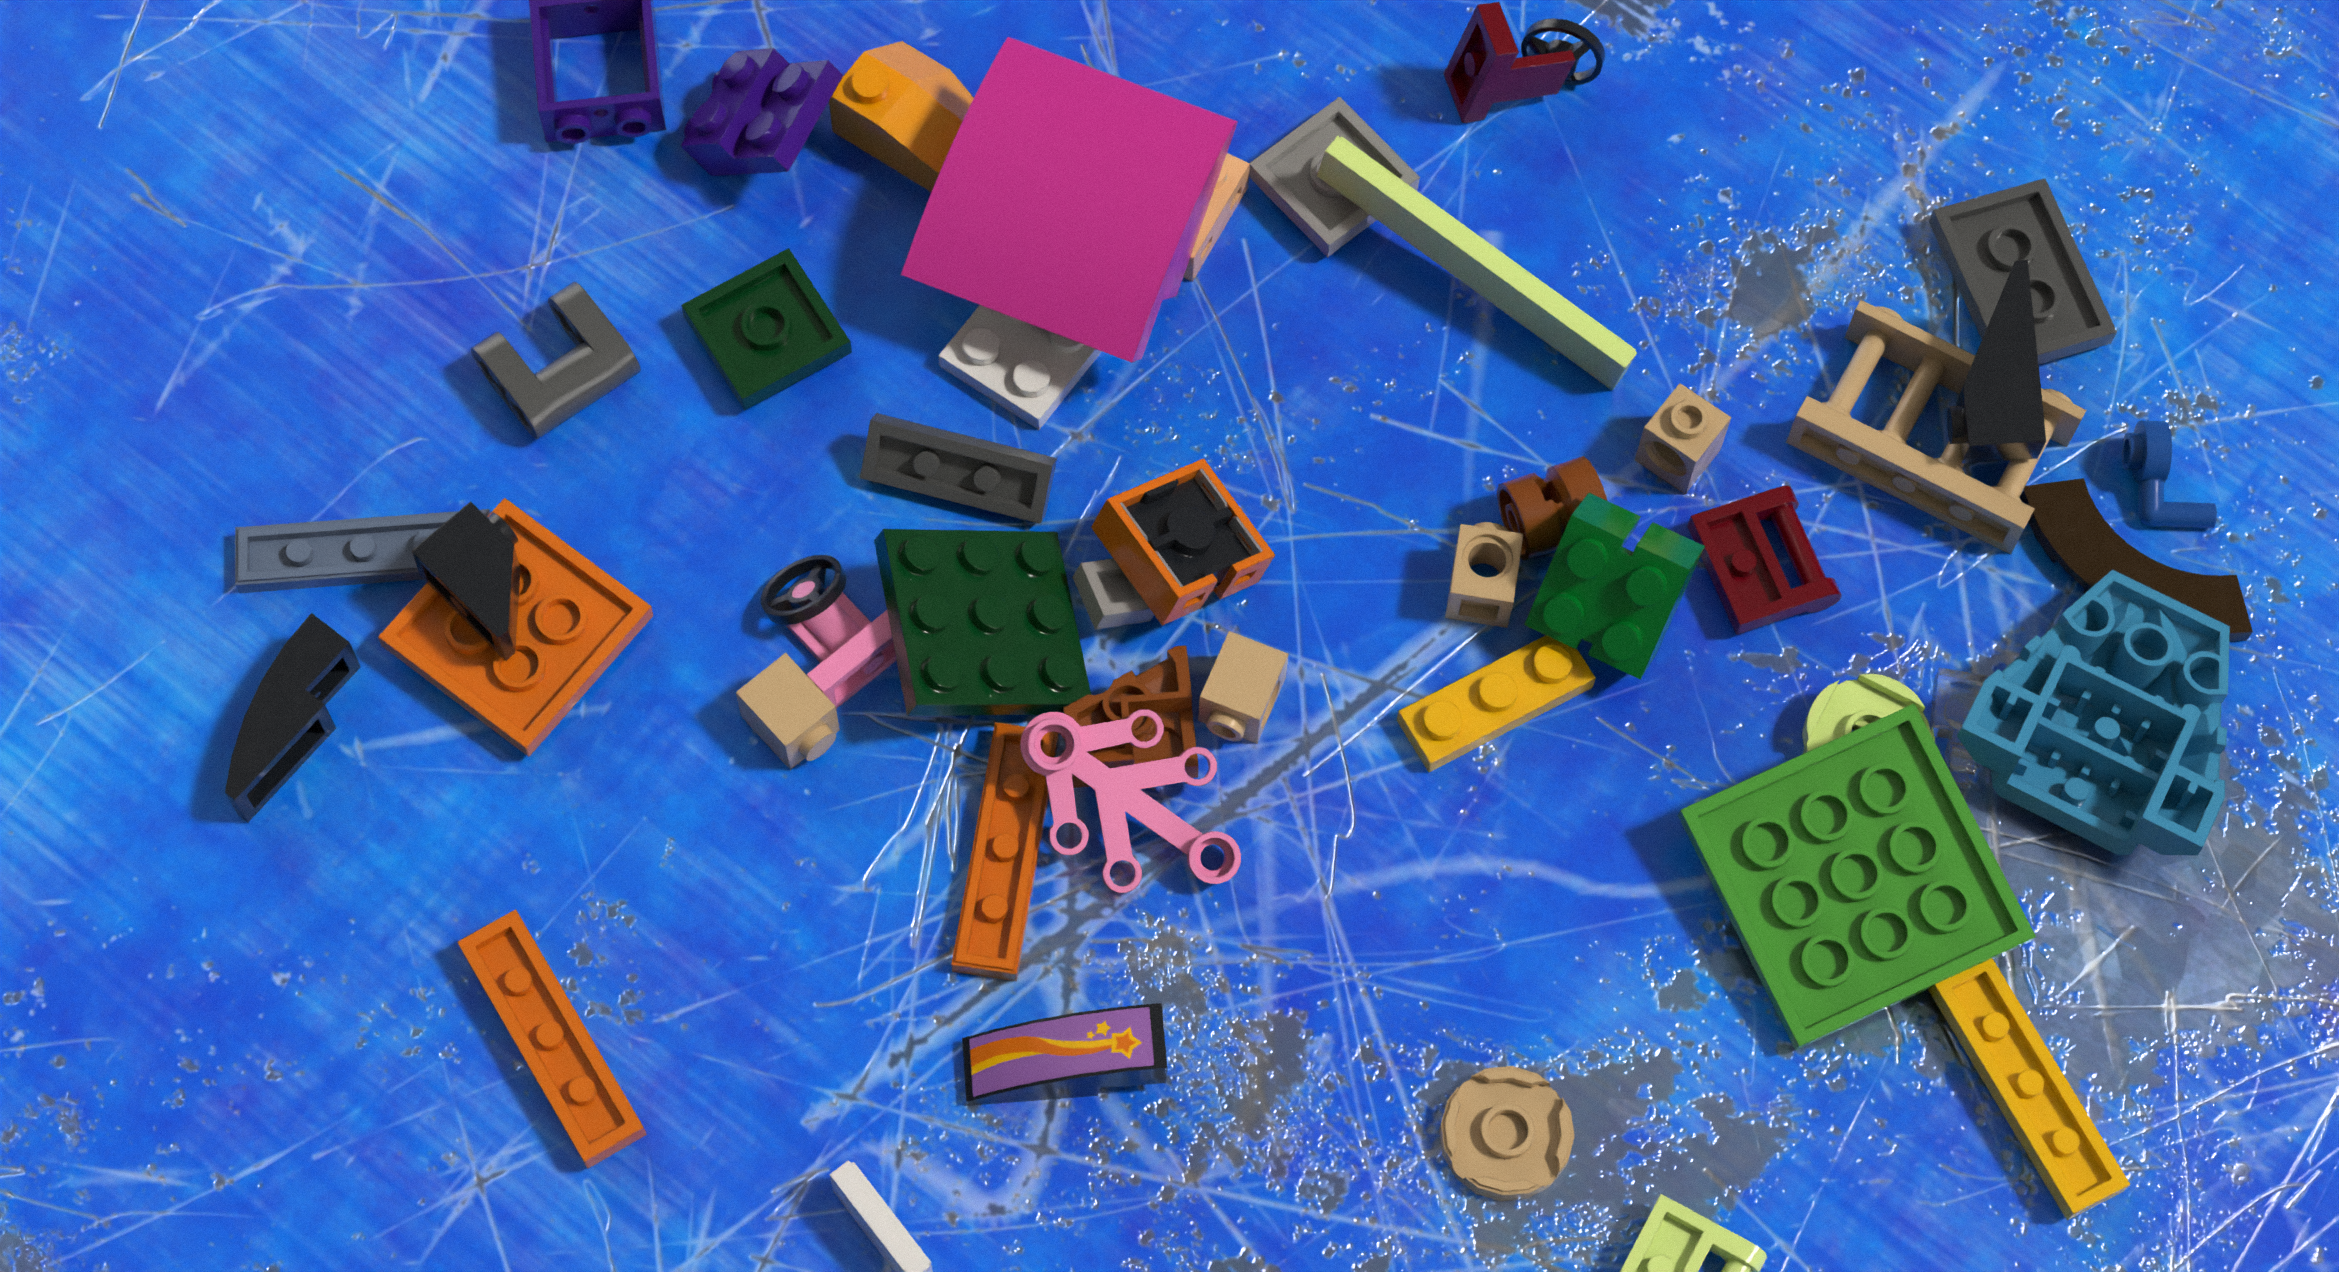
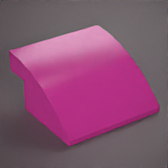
(1070, 199)

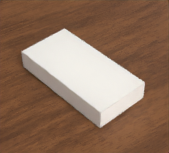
(878, 1220)

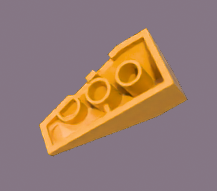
(901, 110)

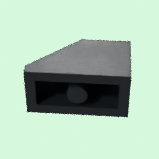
(476, 573)

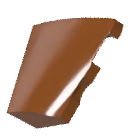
(1160, 689)

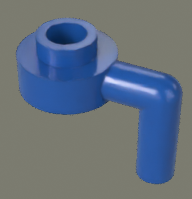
(2149, 457)

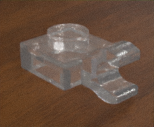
(1951, 702)

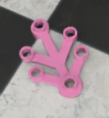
(1119, 792)

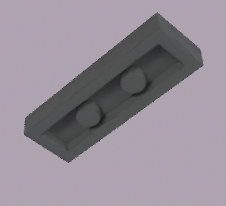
(958, 468)

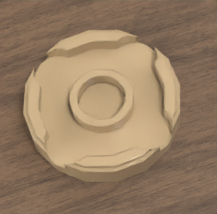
(1506, 1133)

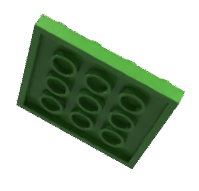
(1855, 876)

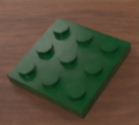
(981, 622)

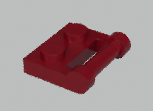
(1747, 567)

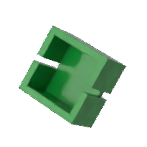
(1609, 593)

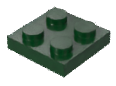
(766, 329)

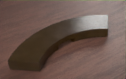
(2089, 549)

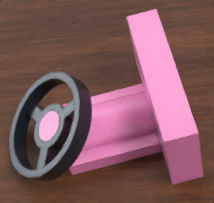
(830, 627)

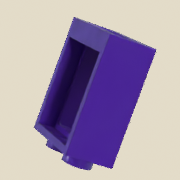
(601, 116)

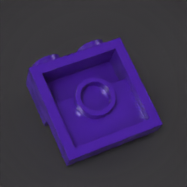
(758, 113)

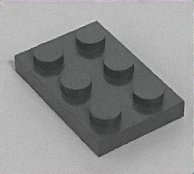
(2024, 223)

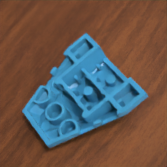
(2112, 721)

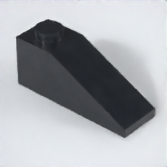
(2001, 399)

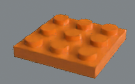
(567, 635)

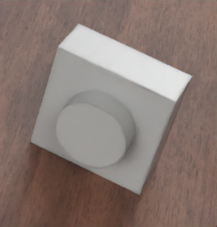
(1109, 595)

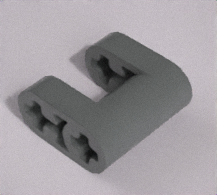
(570, 382)

